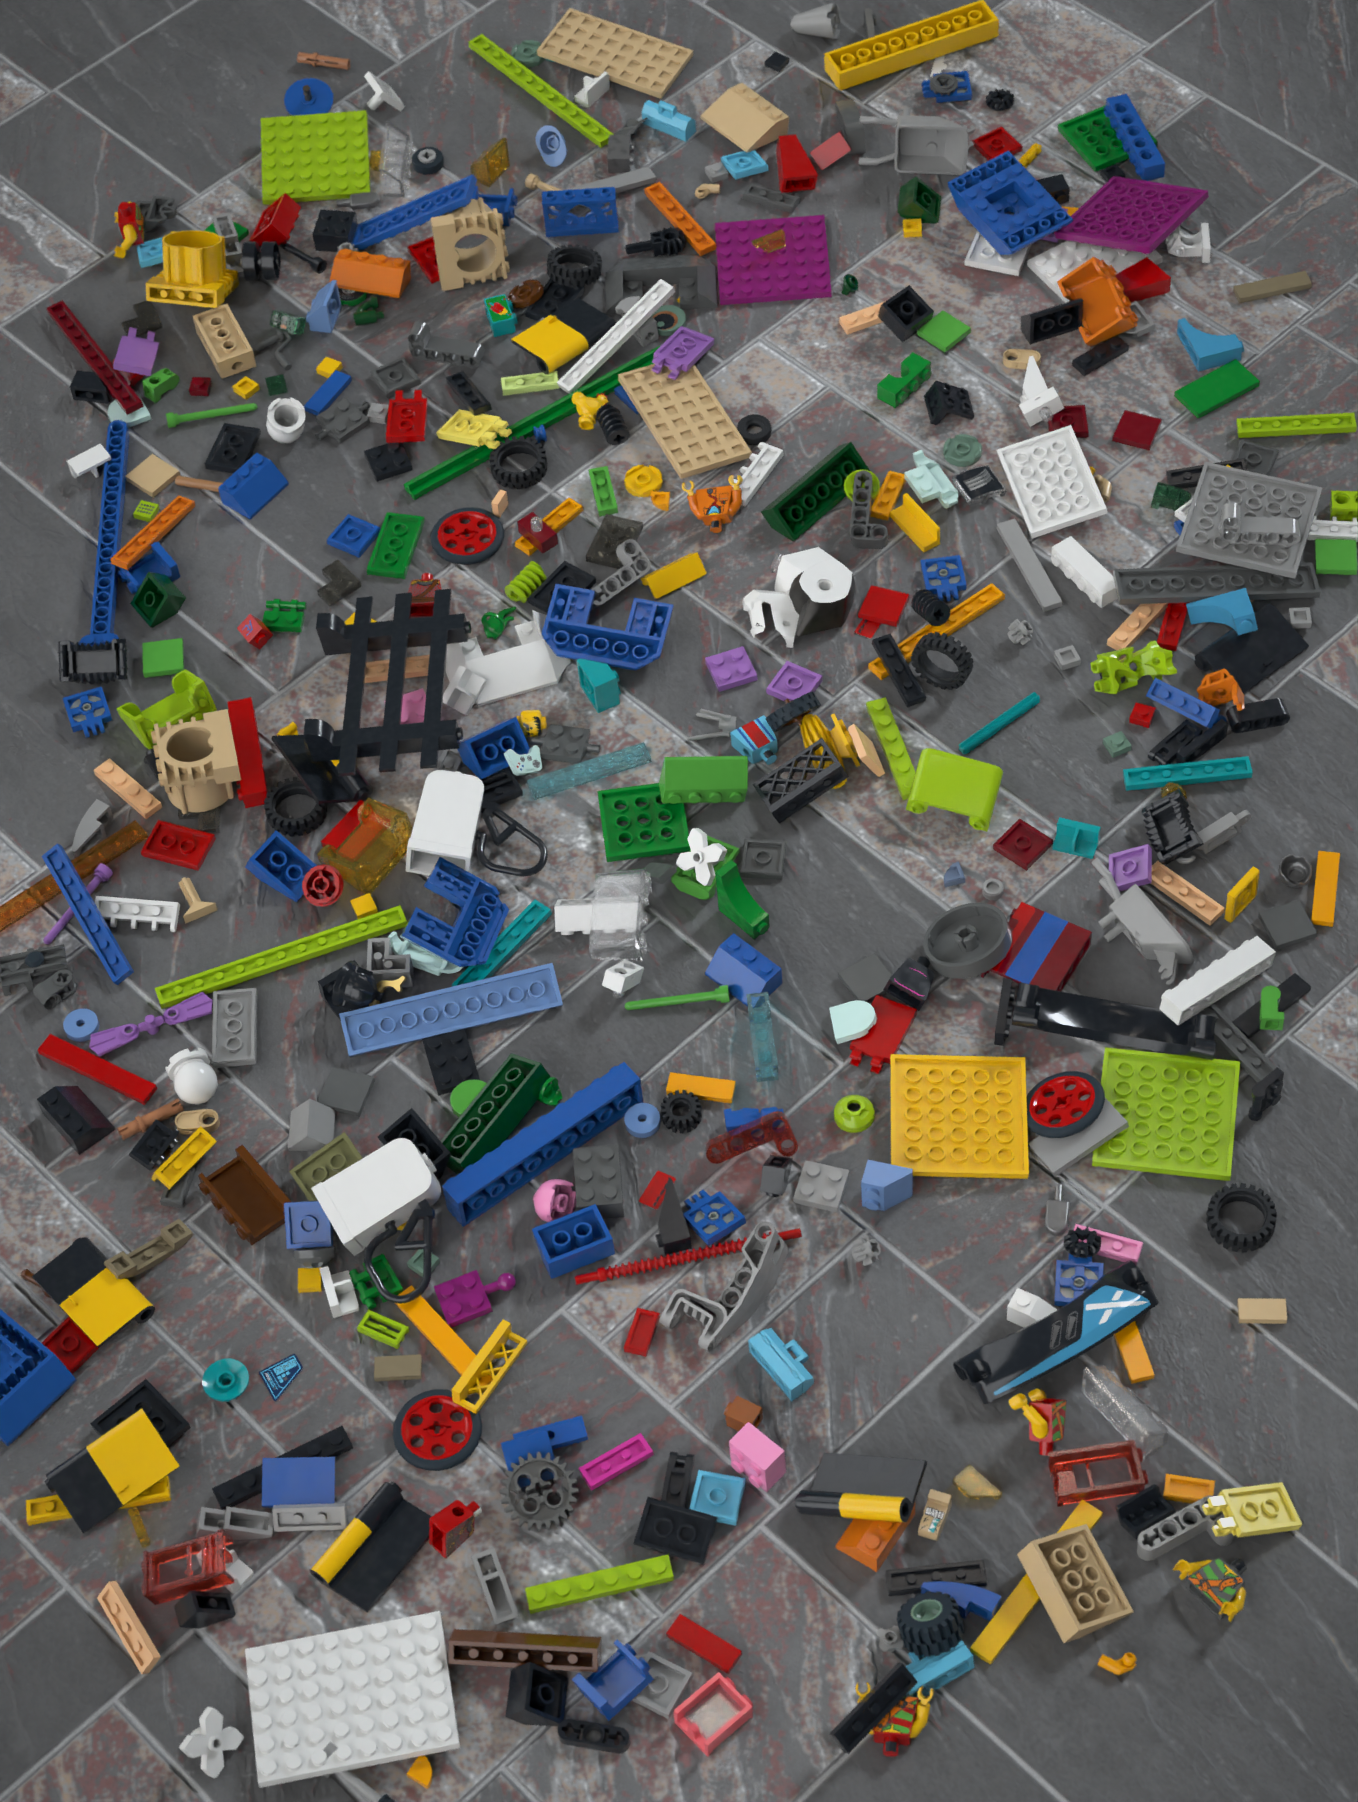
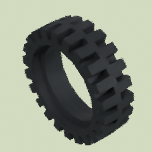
(574, 255)
(522, 478)
(948, 647)
(297, 825)
(1247, 1195)

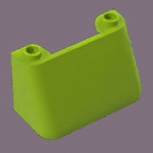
(189, 700)
(955, 786)

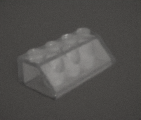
(395, 161)
(1123, 1409)

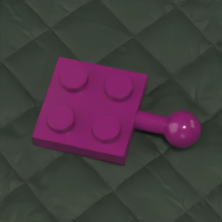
(467, 1298)

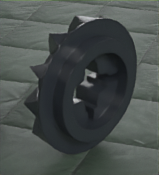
(995, 103)
(1082, 1249)

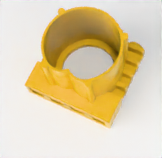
(193, 271)

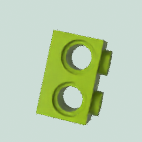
(1344, 505)

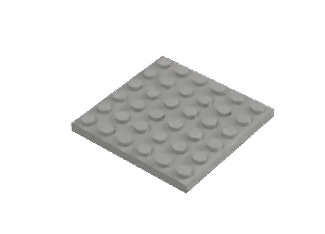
(1257, 497)

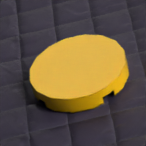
(643, 480)

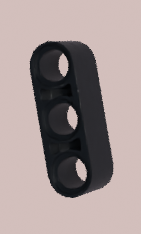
(1258, 715)

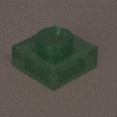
(276, 385)

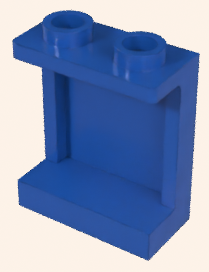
(503, 203)
(156, 562)
(616, 1681)

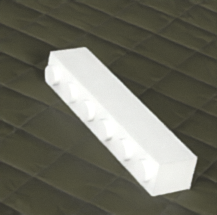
(1217, 980)

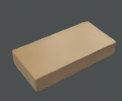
(1262, 1311)

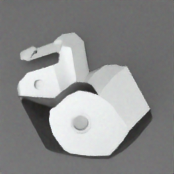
(809, 595)

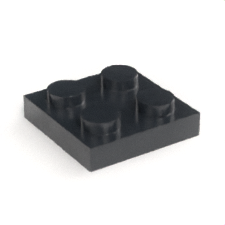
(388, 460)

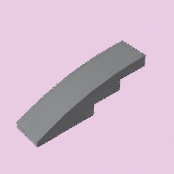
(224, 227)

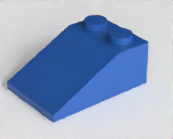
(280, 866)

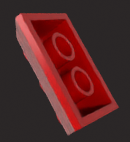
(276, 221)

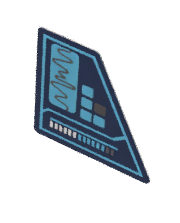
(280, 1375)

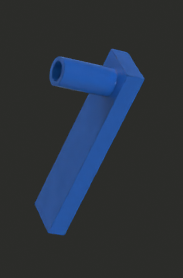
(1184, 703)

